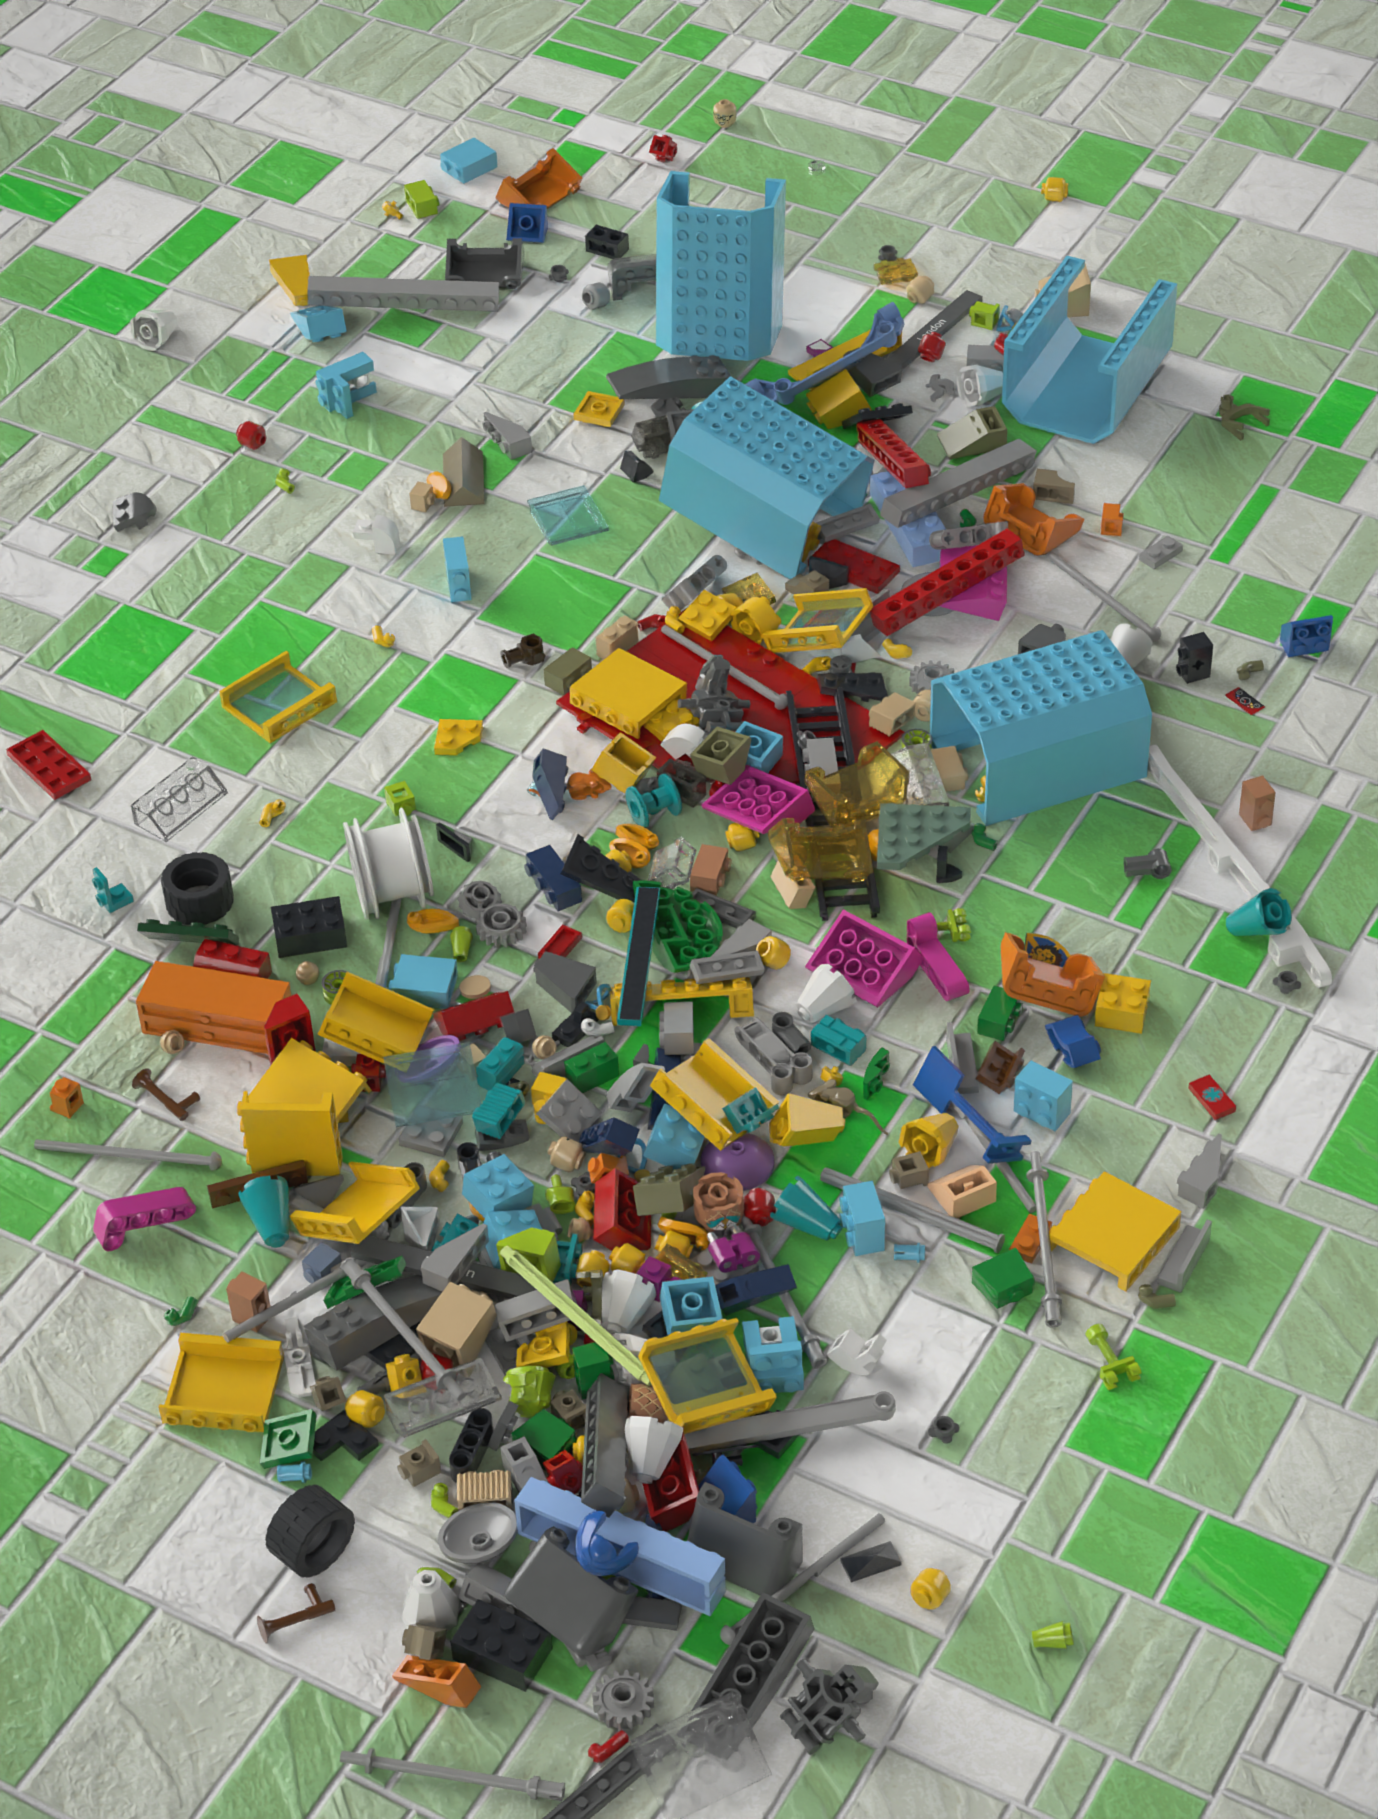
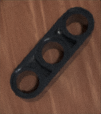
(471, 1443)

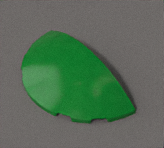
(683, 928)

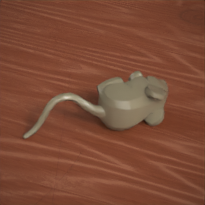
(840, 1097)

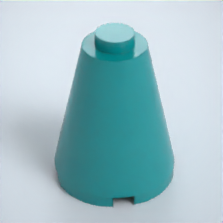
(1261, 915)
(268, 1208)
(806, 1211)

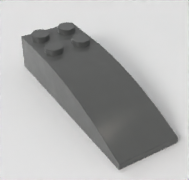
(670, 378)
(360, 1326)
(760, 1656)

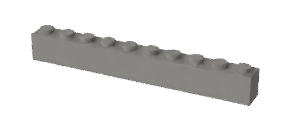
(403, 293)
(958, 483)

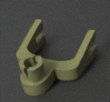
(1230, 412)
(594, 1291)

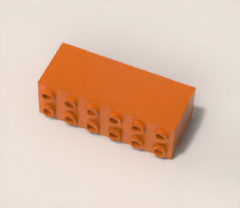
(209, 1005)

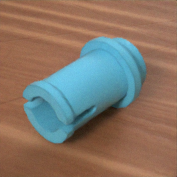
(912, 1252)
(294, 1472)

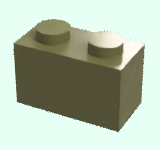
(566, 670)

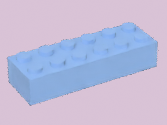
(913, 536)

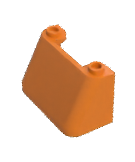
(542, 185)
(1036, 529)
(1063, 989)

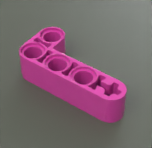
(937, 962)
(140, 1211)

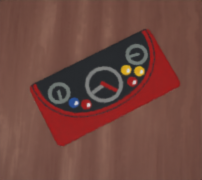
(1245, 701)

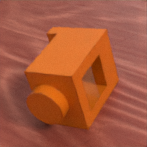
(1111, 520)
(63, 1092)
(604, 1164)

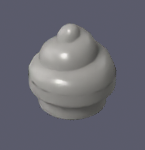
(1014, 314)

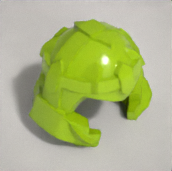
(530, 1389)

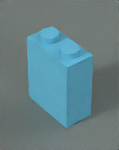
(468, 160)
(457, 569)
(425, 979)

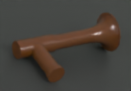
(143, 1080)
(317, 1609)

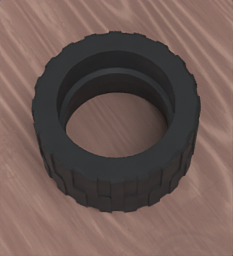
(193, 871)
(310, 1531)

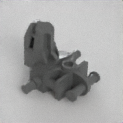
(712, 701)
(829, 1703)

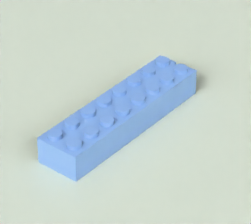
(662, 1563)

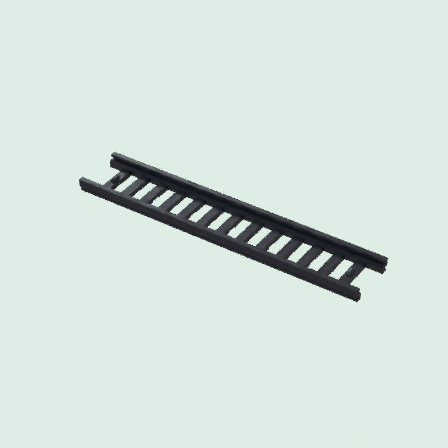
(848, 756)

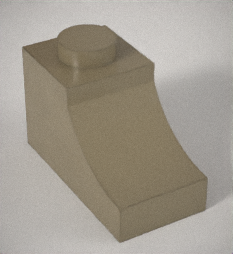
(1052, 488)
(810, 583)
(424, 1641)

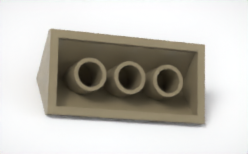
(465, 473)

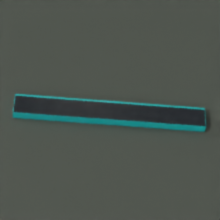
(638, 956)

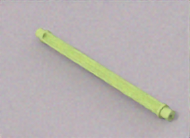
(575, 1314)

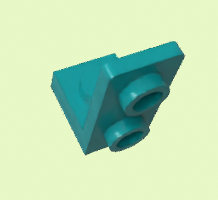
(110, 898)

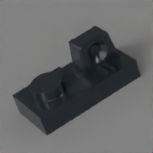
(570, 1030)

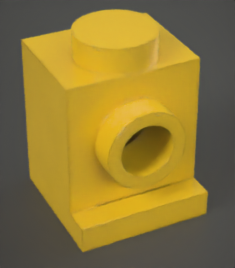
(398, 1369)

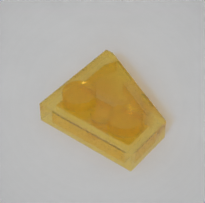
(750, 587)
(680, 1264)

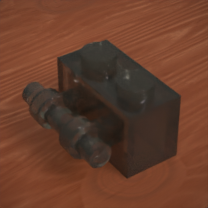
(652, 437)
(688, 781)

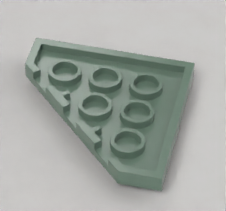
(914, 829)

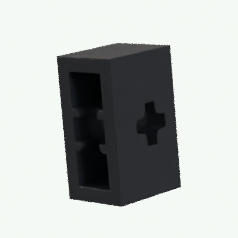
(1195, 657)

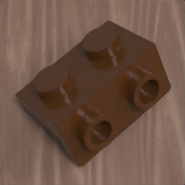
(999, 1067)

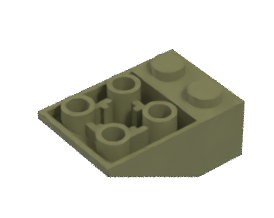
(974, 434)
(667, 1190)

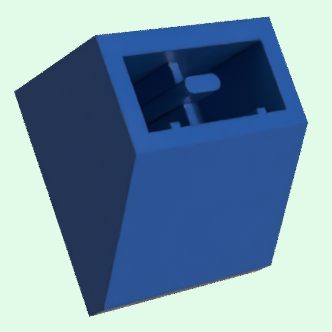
(1306, 636)
(738, 1492)

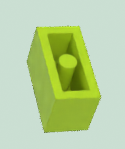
(421, 199)

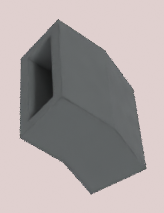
(518, 1026)

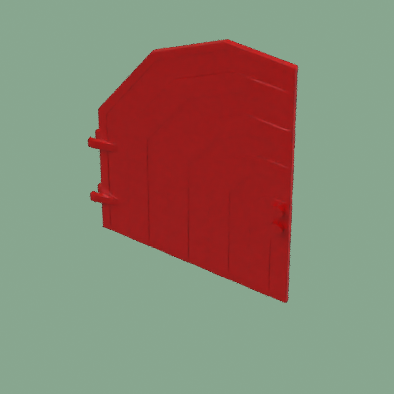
(756, 663)

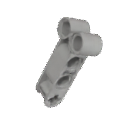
(965, 536)
(695, 583)
(775, 1056)

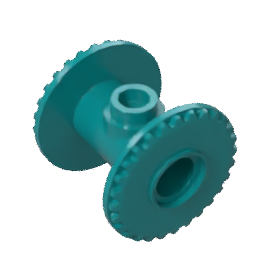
(653, 801)

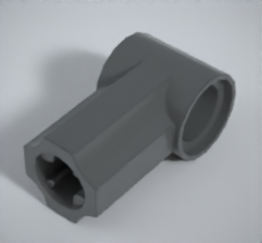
(1154, 863)
(789, 1034)

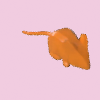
(584, 784)

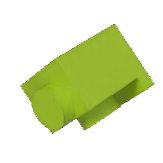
(984, 315)
(404, 801)

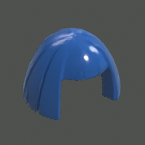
(598, 1554)

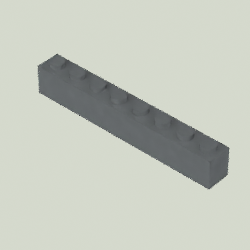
(605, 1446)

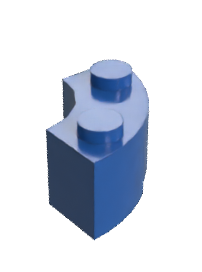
(1073, 1041)

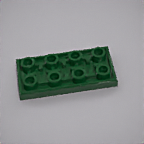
(195, 933)

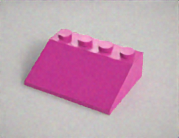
(985, 598)
(760, 801)
(867, 958)

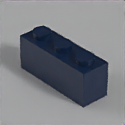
(545, 869)

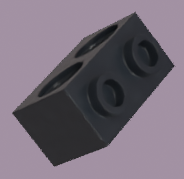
(606, 242)

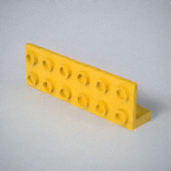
(823, 360)
(738, 989)

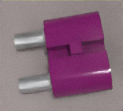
(733, 1252)

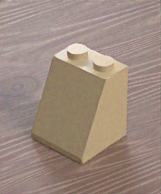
(1077, 295)
(457, 1324)

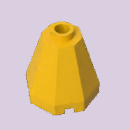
(931, 1136)

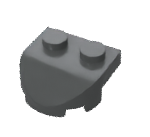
(132, 510)

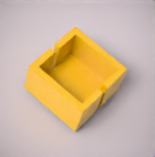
(623, 763)
(1122, 1003)

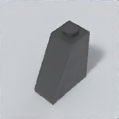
(875, 374)
(565, 979)

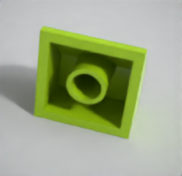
(537, 1247)

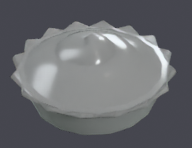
(477, 897)

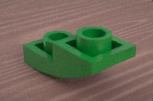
(873, 1075)

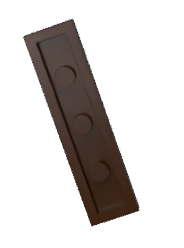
(228, 1190)

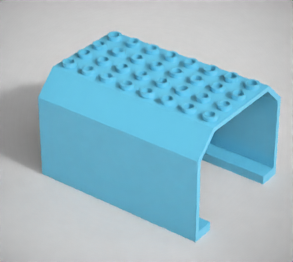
(719, 274)
(1075, 381)
(760, 474)
(1047, 723)

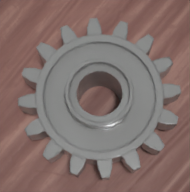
(921, 677)
(501, 925)
(618, 1713)

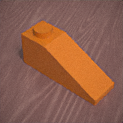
(439, 1679)

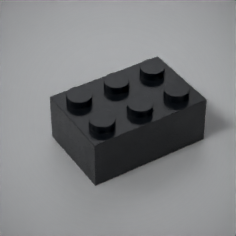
(309, 927)
(501, 1645)

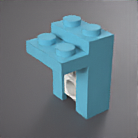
(345, 383)
(774, 1355)

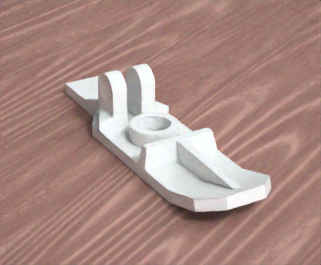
(299, 1370)

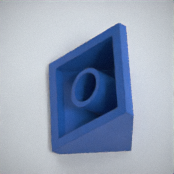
(527, 222)

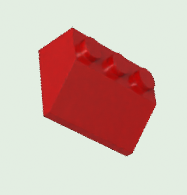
(233, 959)
(474, 1015)
(288, 1020)
(616, 1213)
(674, 1494)

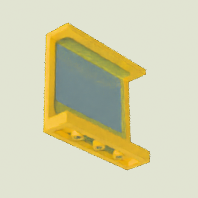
(822, 621)
(276, 698)
(703, 1377)

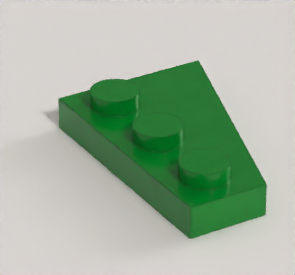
(380, 1273)

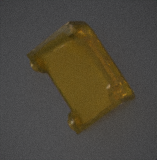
(859, 788)
(822, 851)

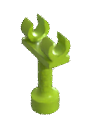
(954, 918)
(1097, 1336)

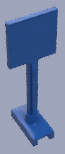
(939, 1084)

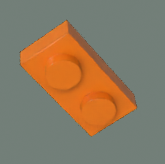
(1028, 1239)

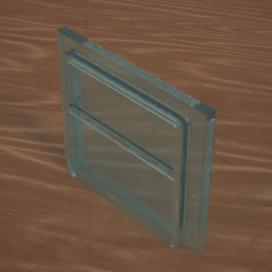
(567, 515)
(432, 1084)

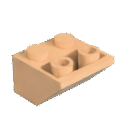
(965, 1190)

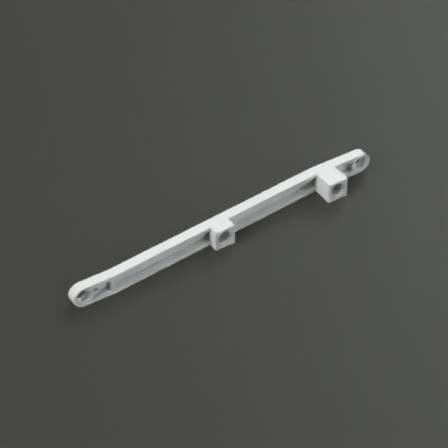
(1226, 857)

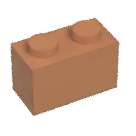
(1257, 803)
(710, 869)
(247, 1298)

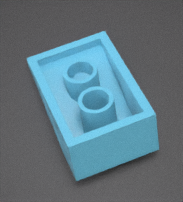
(320, 322)

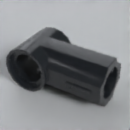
(468, 1157)

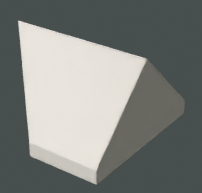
(856, 649)
(420, 1226)

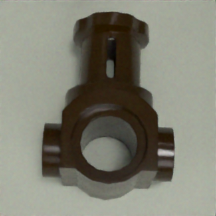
(528, 652)

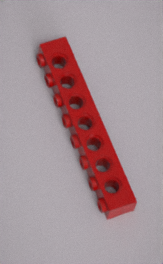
(893, 453)
(947, 582)

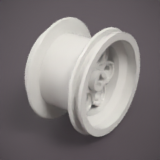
(388, 863)

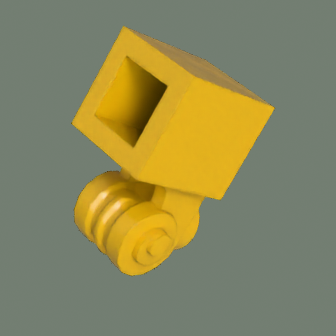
(542, 1090)

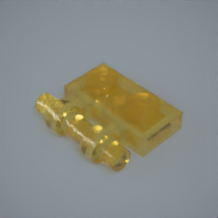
(895, 271)

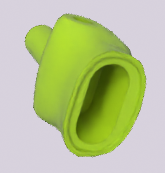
(560, 1197)

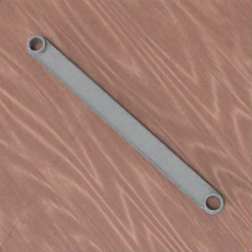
(791, 1422)

